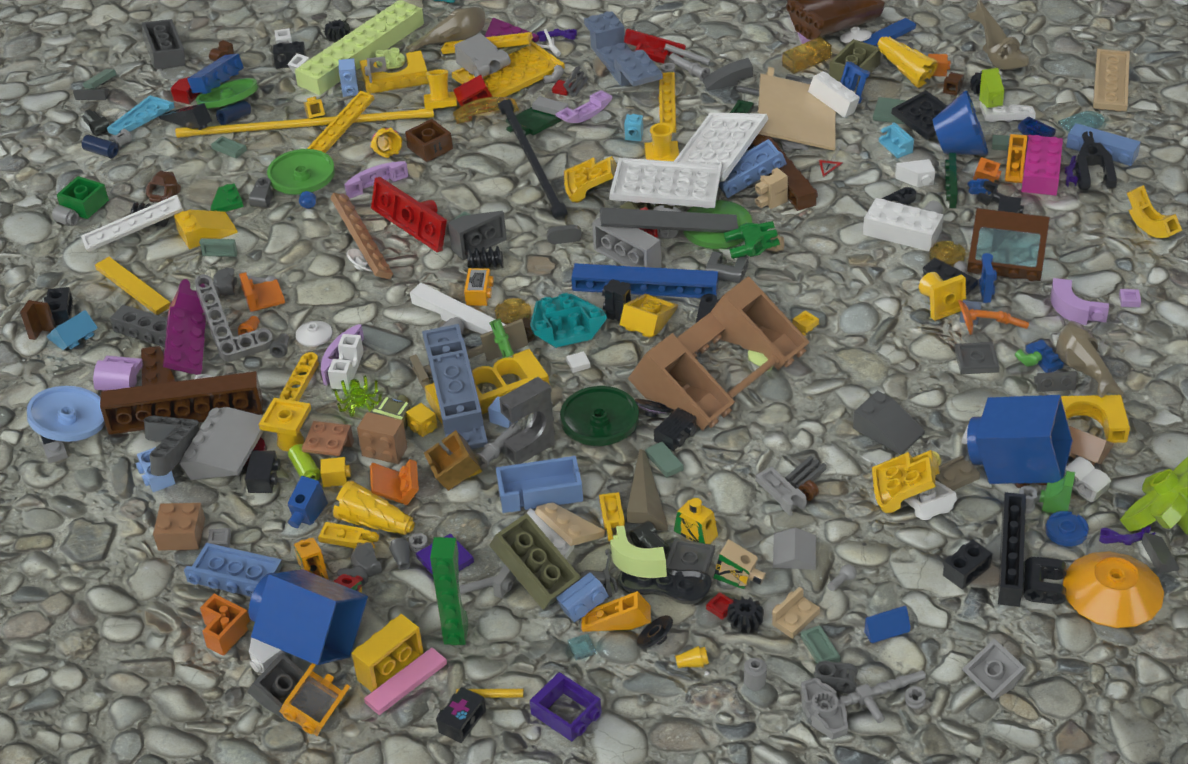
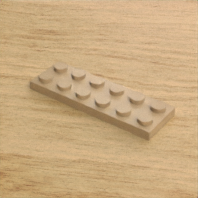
(1111, 80)

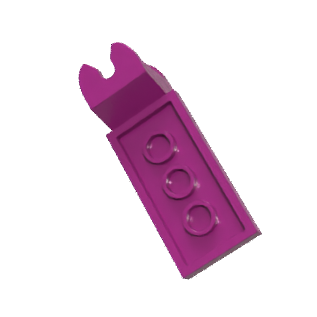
(185, 331)

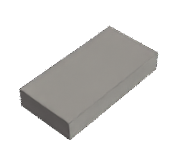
(548, 105)

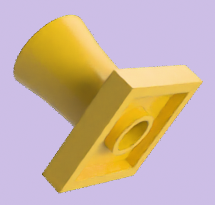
(439, 90)
(662, 146)
(943, 294)
(286, 420)

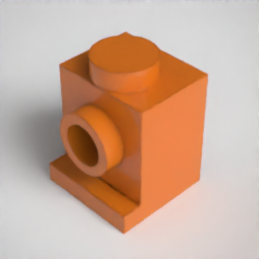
(987, 170)

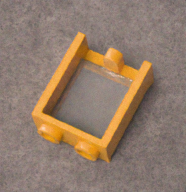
(313, 701)

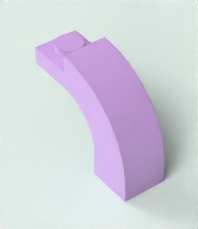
(1074, 308)

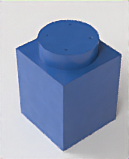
(1016, 440)
(306, 615)

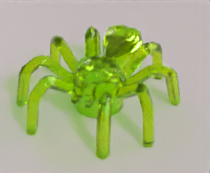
(357, 396)

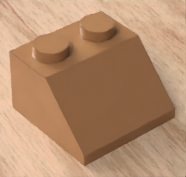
(1089, 446)

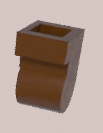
(224, 48)
(954, 80)

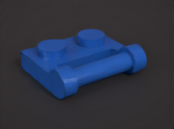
(850, 77)
(987, 278)

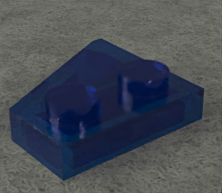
(1033, 127)

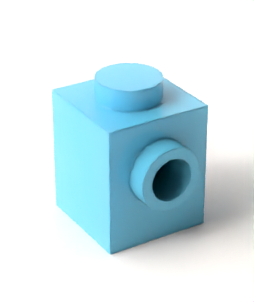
(633, 127)

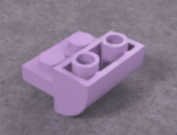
(116, 373)

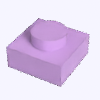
(1129, 298)

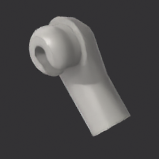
(556, 75)

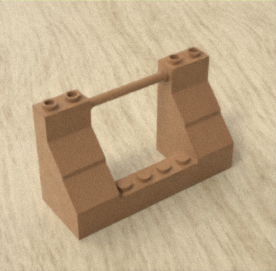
(742, 317)

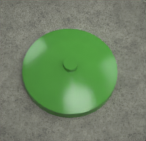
(228, 93)
(301, 171)
(716, 240)

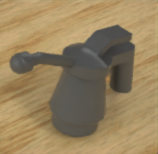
(604, 576)

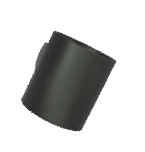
(95, 122)
(646, 536)

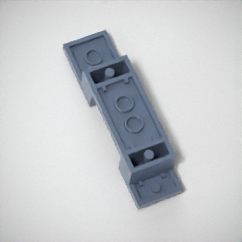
(608, 43)
(455, 384)

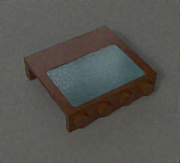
(1013, 240)

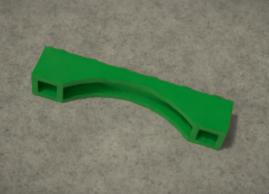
(446, 581)

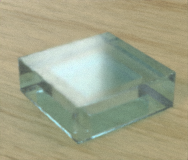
(581, 647)

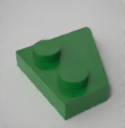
(226, 199)

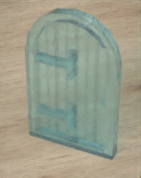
(1087, 118)

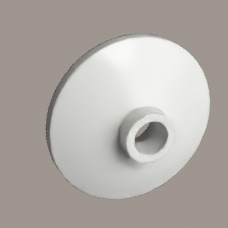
(857, 34)
(358, 260)
(313, 333)

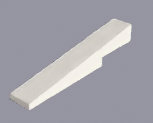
(449, 308)

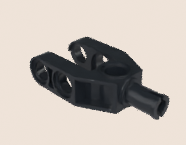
(1091, 155)

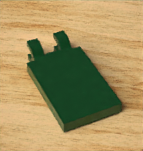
(534, 121)

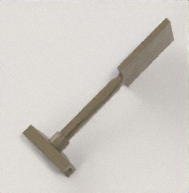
(517, 340)

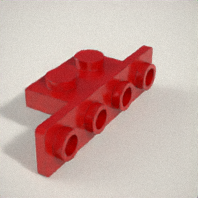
(651, 45)

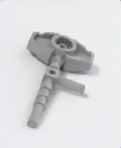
(829, 712)

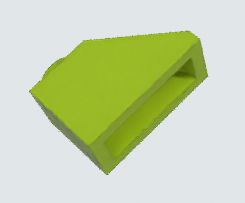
(991, 88)

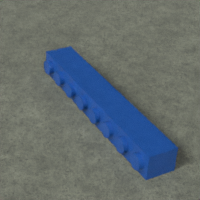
(646, 280)

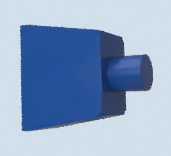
(306, 502)

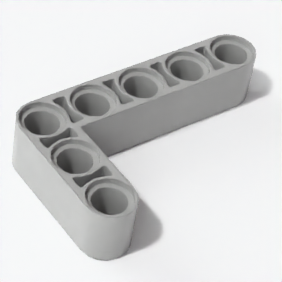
(221, 325)

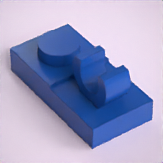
(1050, 361)

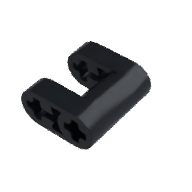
(1034, 580)

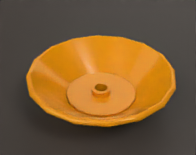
(1113, 589)

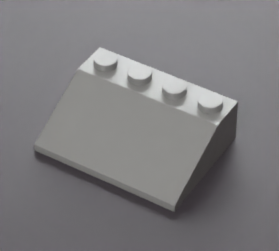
(222, 444)

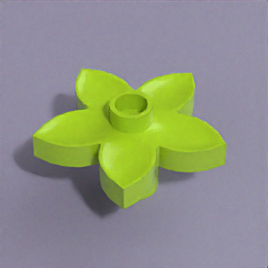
(1163, 501)

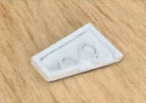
(1005, 113)

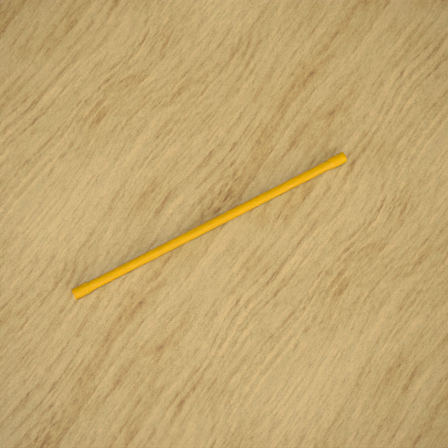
(187, 132)

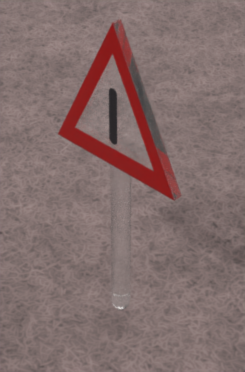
(829, 166)

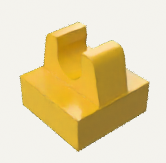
(805, 322)

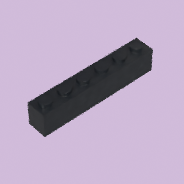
(1012, 549)

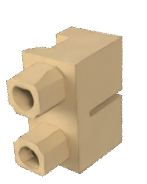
(772, 189)

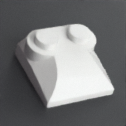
(933, 501)

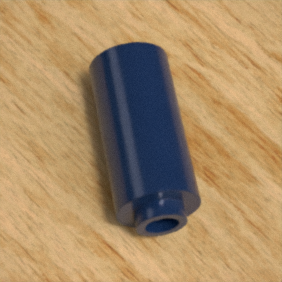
(233, 112)
(99, 146)

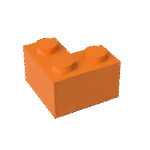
(224, 623)

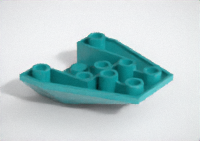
(566, 320)

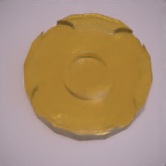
(947, 252)
(512, 310)

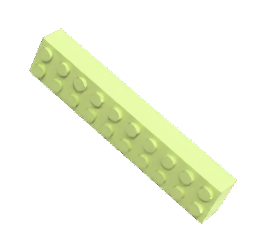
(376, 34)

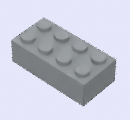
(627, 245)

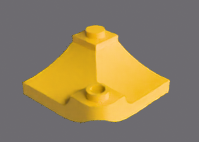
(586, 176)
(903, 478)

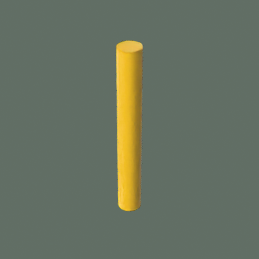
(499, 693)

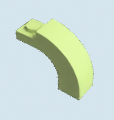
(636, 560)

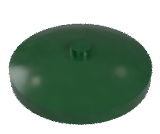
(599, 415)

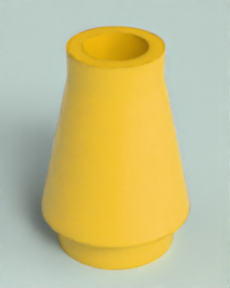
(693, 658)

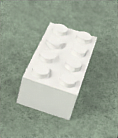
(903, 224)

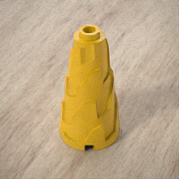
(908, 61)
(364, 508)

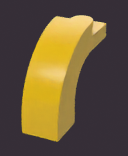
(1148, 218)

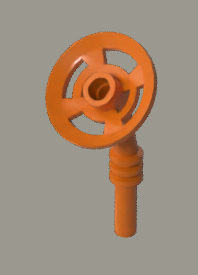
(1002, 317)

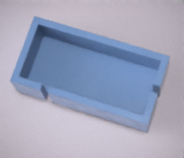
(539, 484)

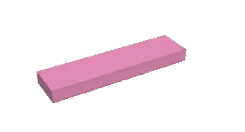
(405, 681)

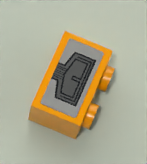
(477, 287)

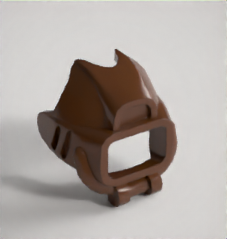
(164, 179)

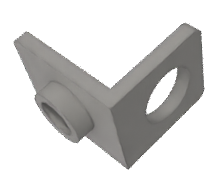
(371, 69)

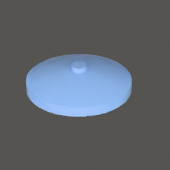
(65, 413)

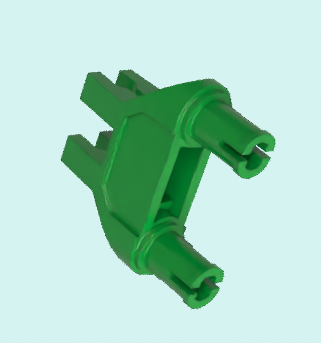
(755, 238)

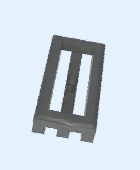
(581, 82)
(803, 471)

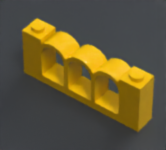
(521, 364)

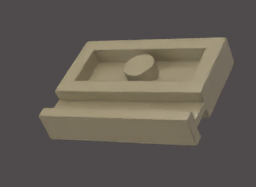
(957, 473)

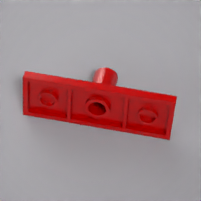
(413, 217)

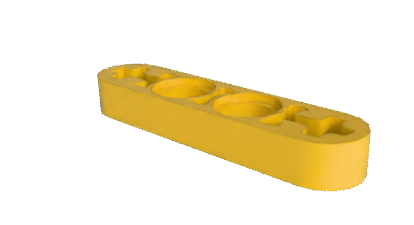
(303, 380)

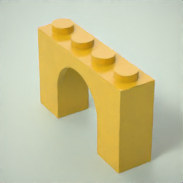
(411, 76)
(1106, 410)

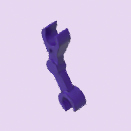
(569, 34)
(1069, 172)
(1114, 537)

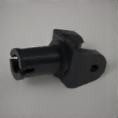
(992, 187)

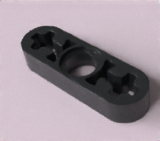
(904, 196)

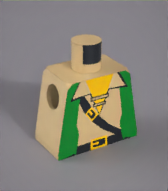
(737, 566)

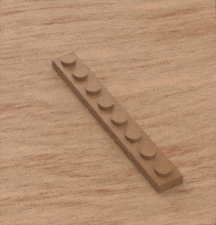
(361, 236)

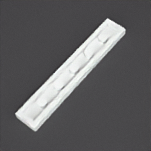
(132, 223)

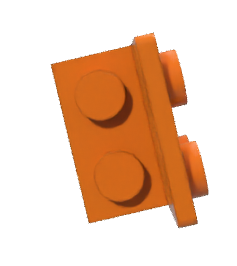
(262, 294)
(394, 484)

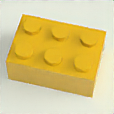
(387, 652)

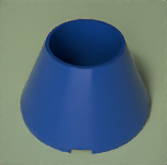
(960, 129)

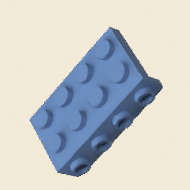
(751, 166)
(230, 569)

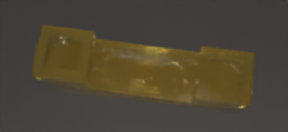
(479, 106)

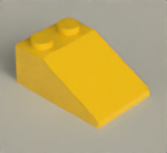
(199, 224)
(647, 314)

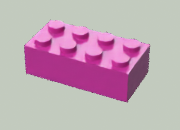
(1042, 165)

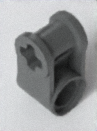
(261, 193)
(836, 675)

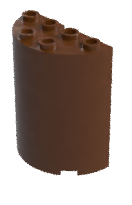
(827, 17)

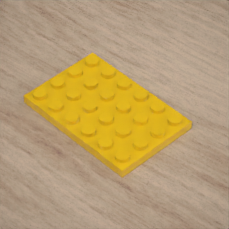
(525, 69)

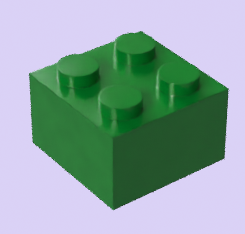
(83, 196)

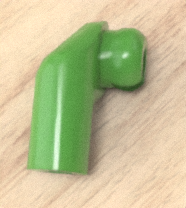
(1030, 359)

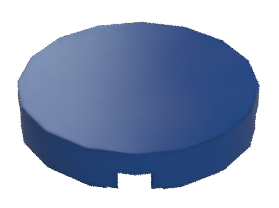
(1066, 528)

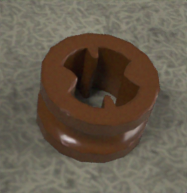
(810, 490)

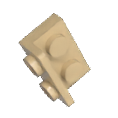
(794, 613)

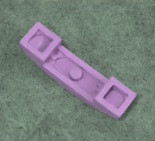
(597, 103)
(365, 179)
(333, 353)

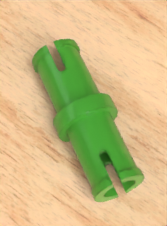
(501, 338)

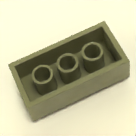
(534, 560)

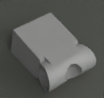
(480, 56)

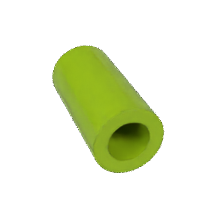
(303, 462)

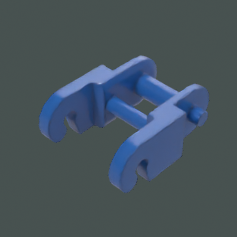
(976, 186)

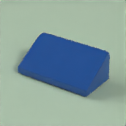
(887, 624)

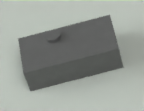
(163, 44)

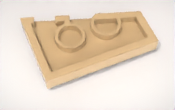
(568, 525)

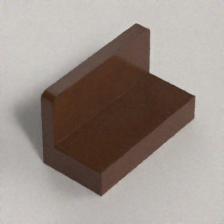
(37, 318)

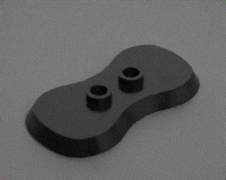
(679, 585)

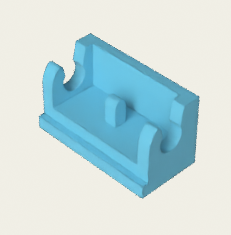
(896, 140)

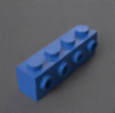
(215, 73)

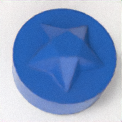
(307, 199)

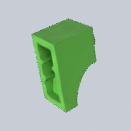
(1058, 494)

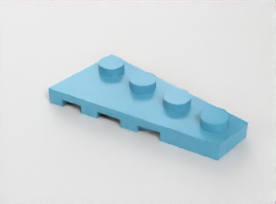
(141, 114)

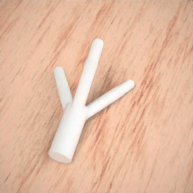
(551, 46)

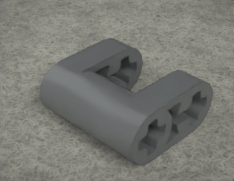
(728, 272)

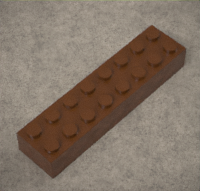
(187, 399)

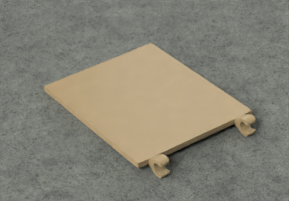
(795, 112)

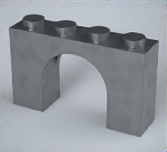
(539, 434)

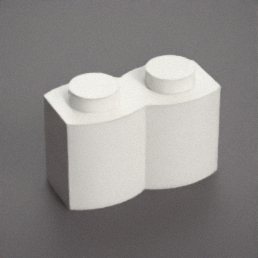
(1088, 481)

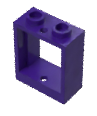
(553, 691)

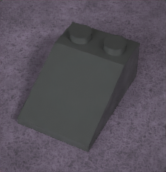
(476, 232)
(887, 423)
(276, 685)

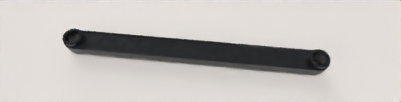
(558, 209)

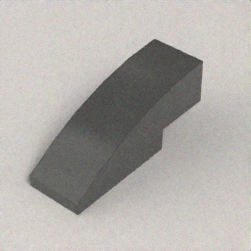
(729, 75)

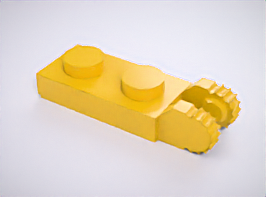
(611, 512)
(346, 535)

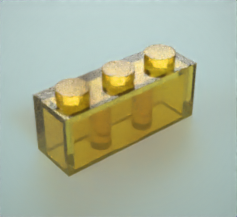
(806, 55)

